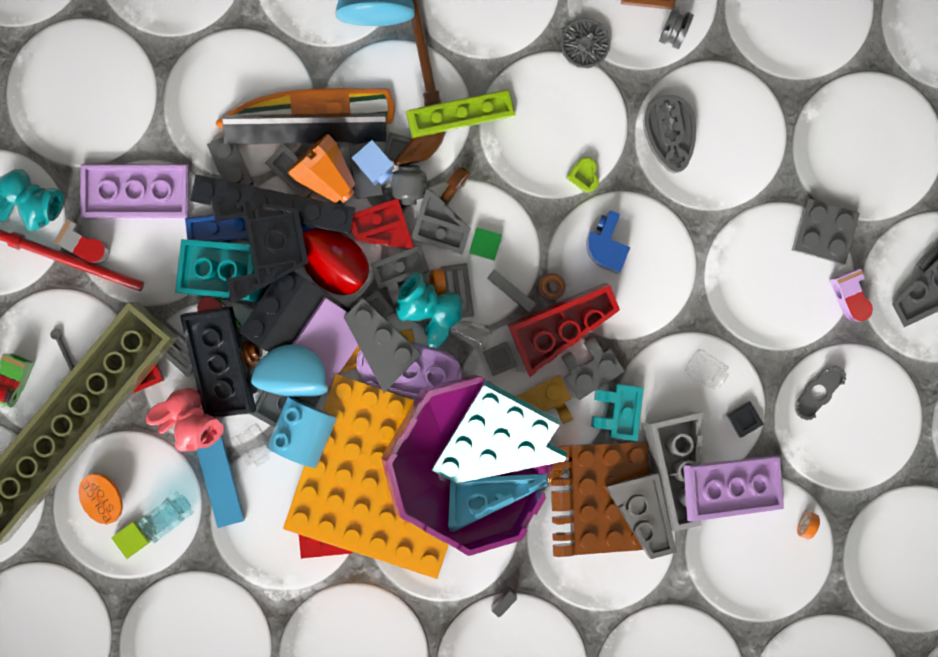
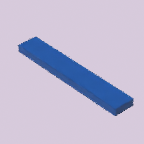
(205, 229)

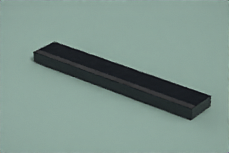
(303, 128)

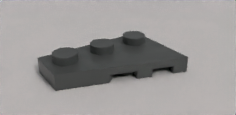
(919, 299)
(381, 343)
(645, 512)

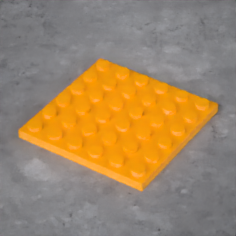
(348, 494)

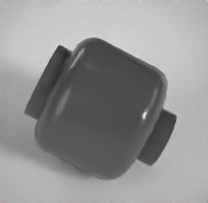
(409, 184)

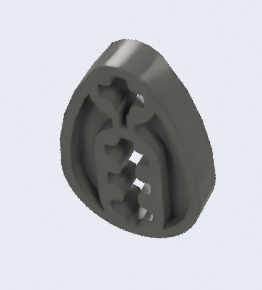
(685, 126)

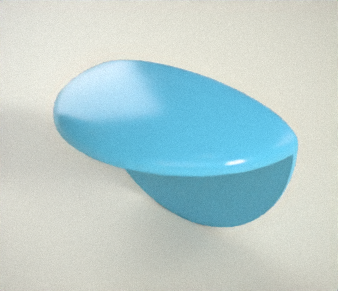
(374, 12)
(291, 372)

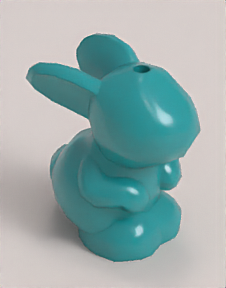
(35, 204)
(421, 302)

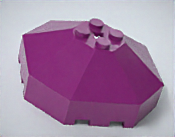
(424, 495)

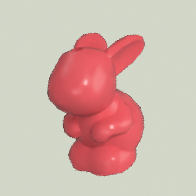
(192, 426)

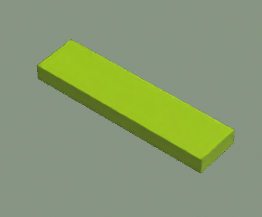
(460, 113)

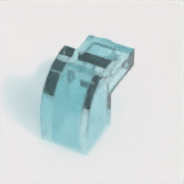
(166, 517)

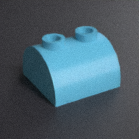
(301, 432)

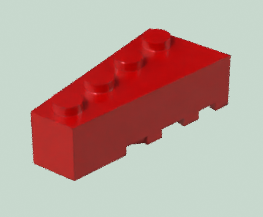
(557, 327)

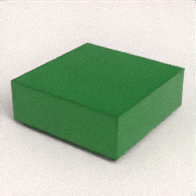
(485, 244)

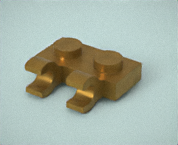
(550, 395)

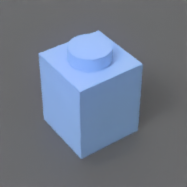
(374, 163)

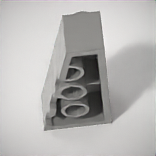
(672, 445)

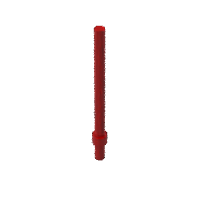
(19, 241)

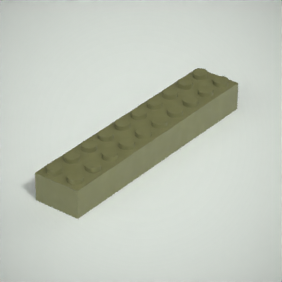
(78, 412)

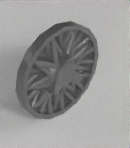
(585, 43)

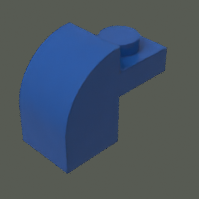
(603, 250)

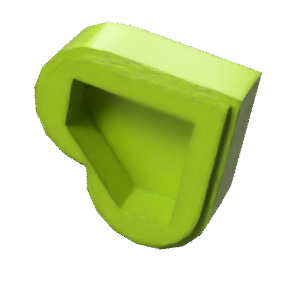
(584, 175)

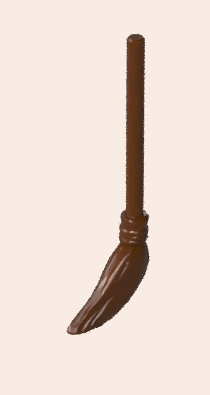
(422, 147)

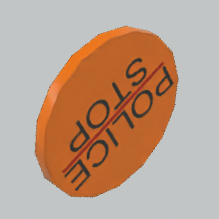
(100, 498)

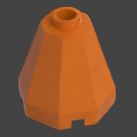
(324, 171)

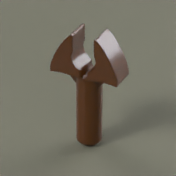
(455, 182)

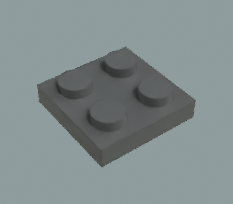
(825, 231)

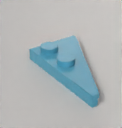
(483, 496)

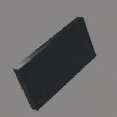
(218, 362)

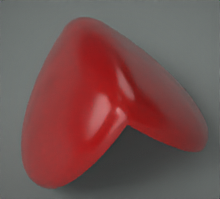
(335, 261)

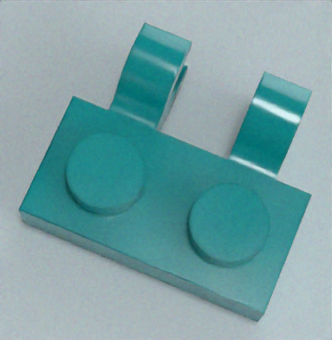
(625, 411)

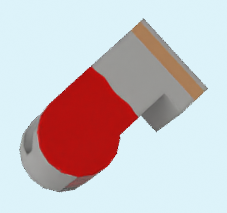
(88, 249)

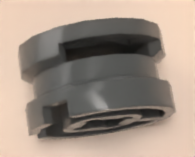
(676, 28)

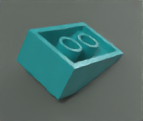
(208, 264)

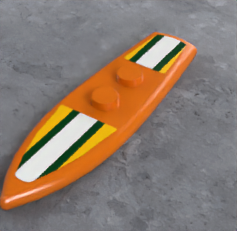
(320, 102)

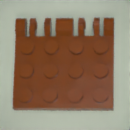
(593, 516)

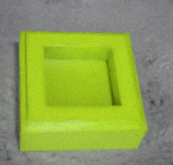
(130, 539)

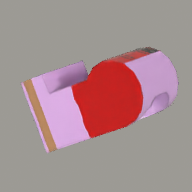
(851, 297)

